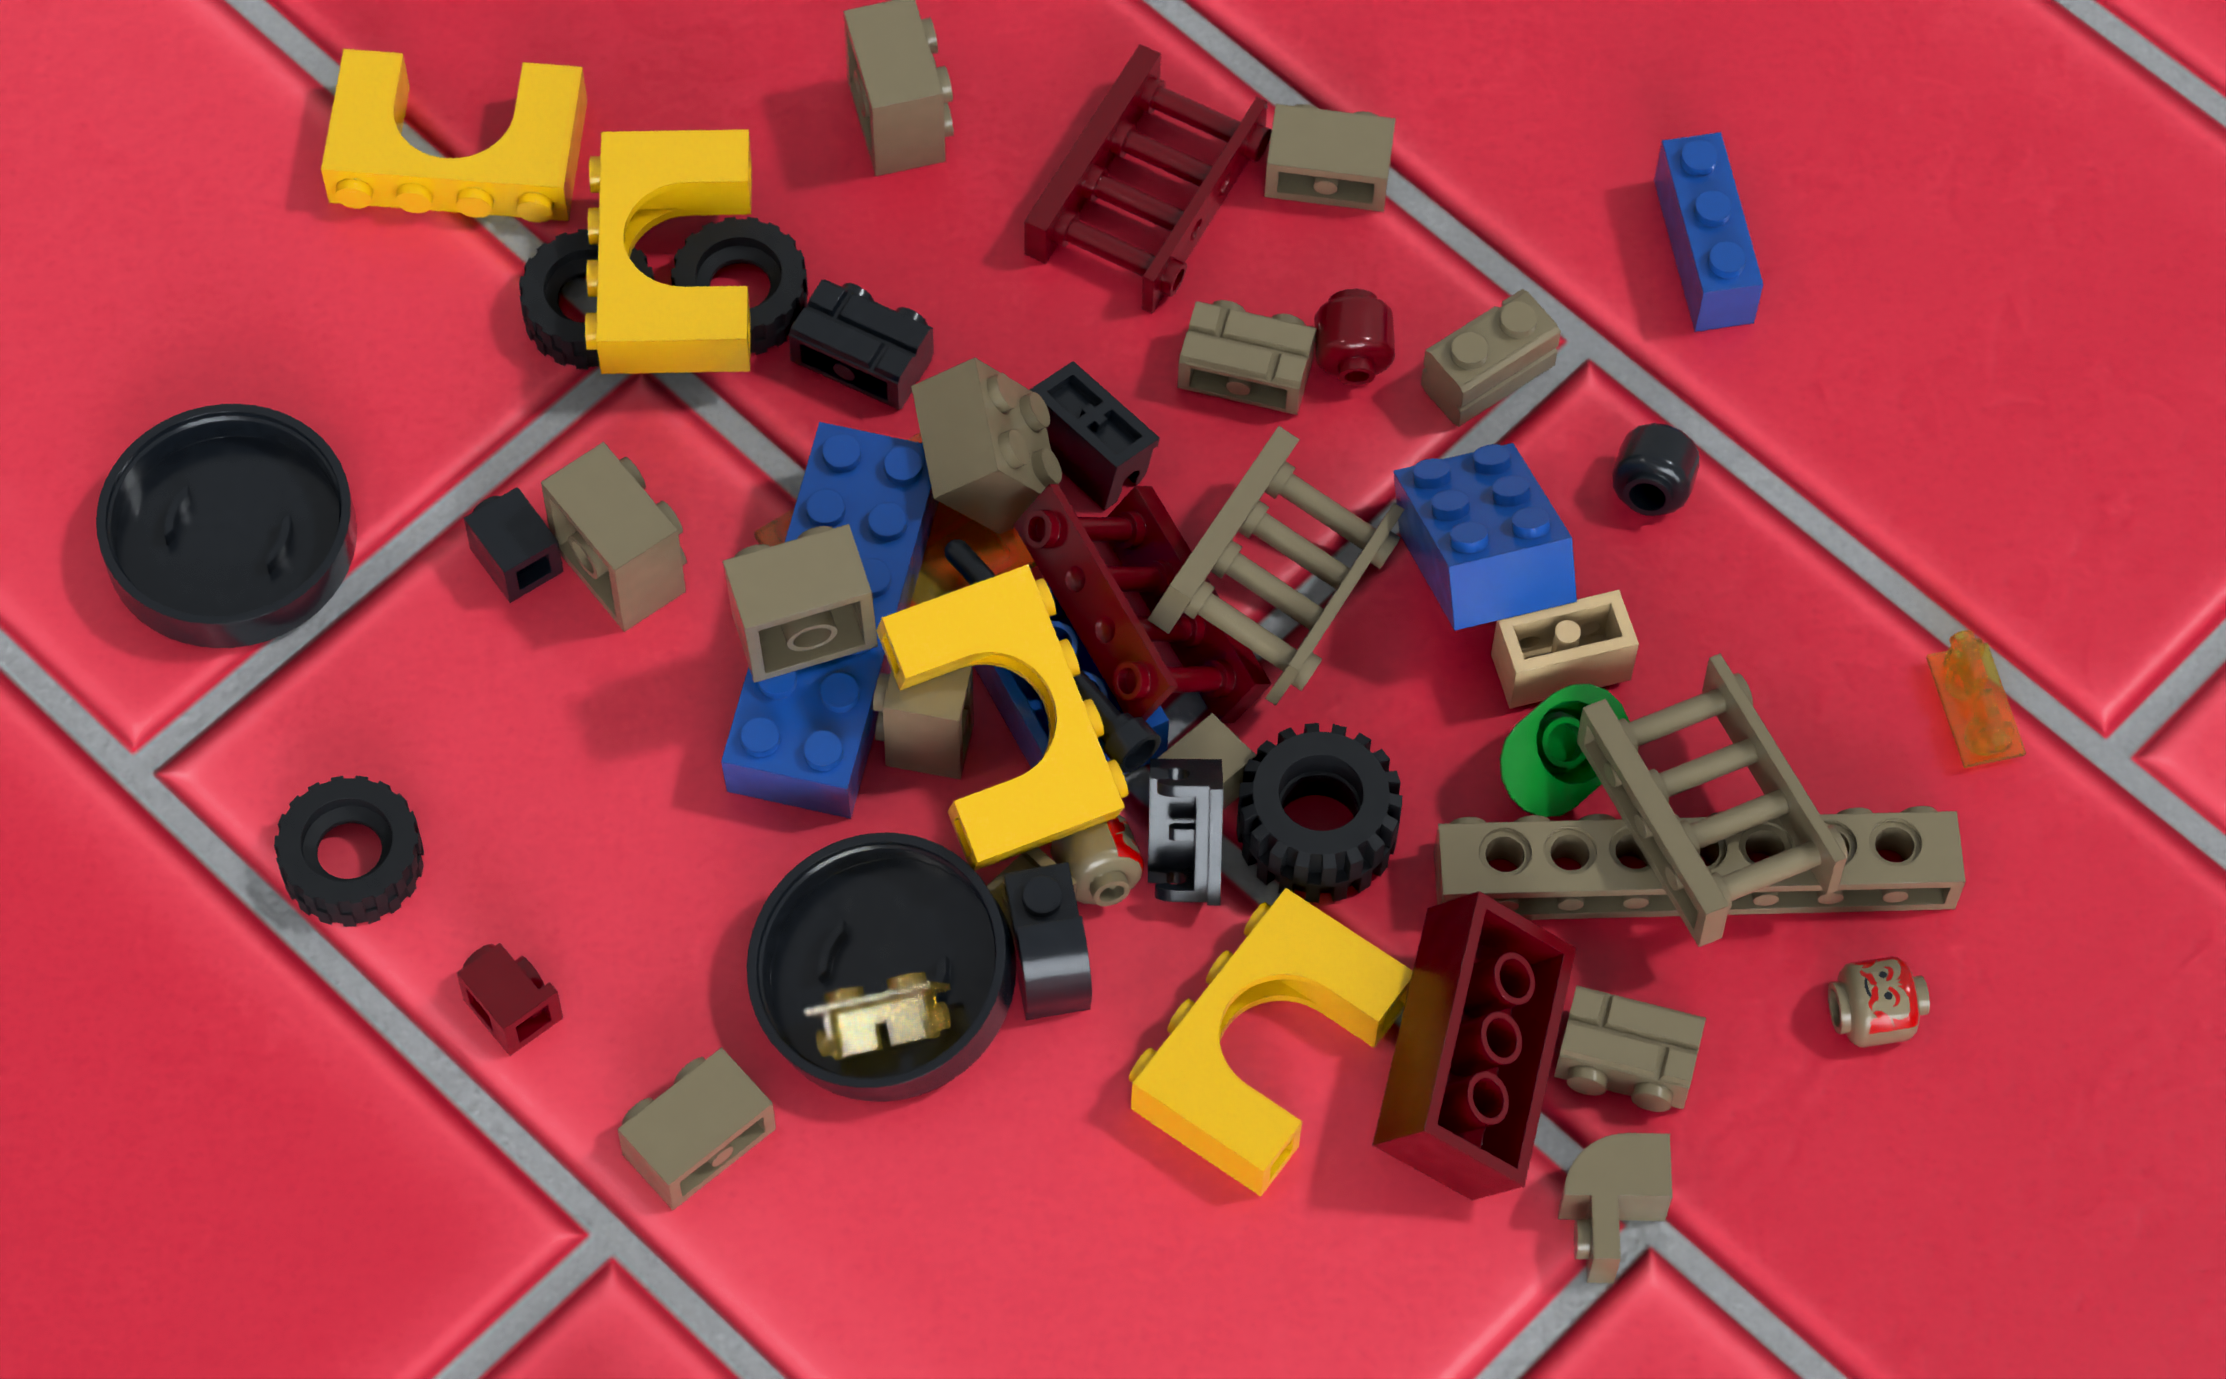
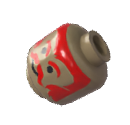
(1101, 860)
(1877, 1001)

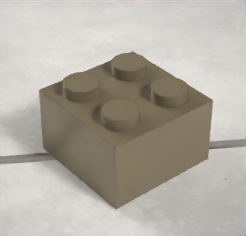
(897, 85)
(985, 443)
(616, 535)
(801, 601)

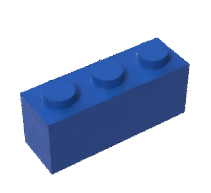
(1708, 232)

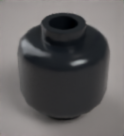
(1655, 469)

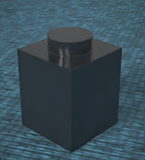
(513, 544)

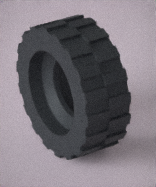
(755, 244)
(540, 291)
(342, 803)

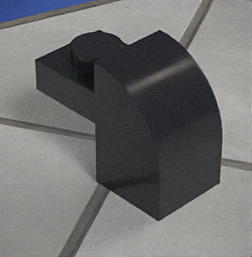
(1048, 941)

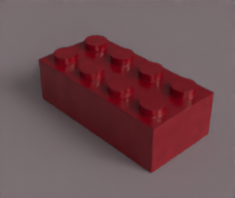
(1475, 1046)

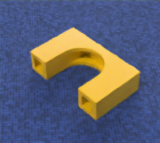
(521, 175)
(641, 184)
(1010, 627)
(1287, 956)

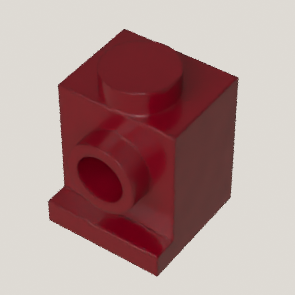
(508, 996)

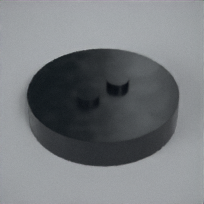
(226, 525)
(869, 915)

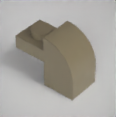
(1610, 1182)

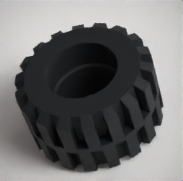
(1328, 767)

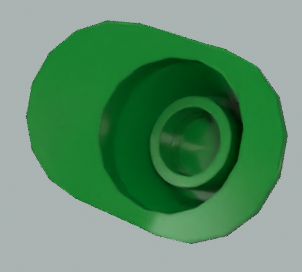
(1541, 754)

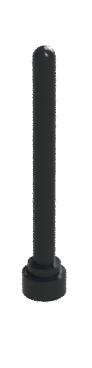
(1126, 738)

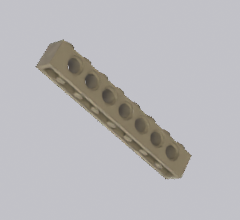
(1605, 888)

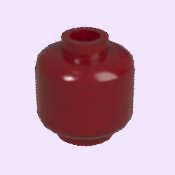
(1354, 336)

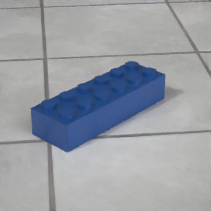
(812, 729)

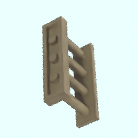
(1221, 556)
(1675, 846)

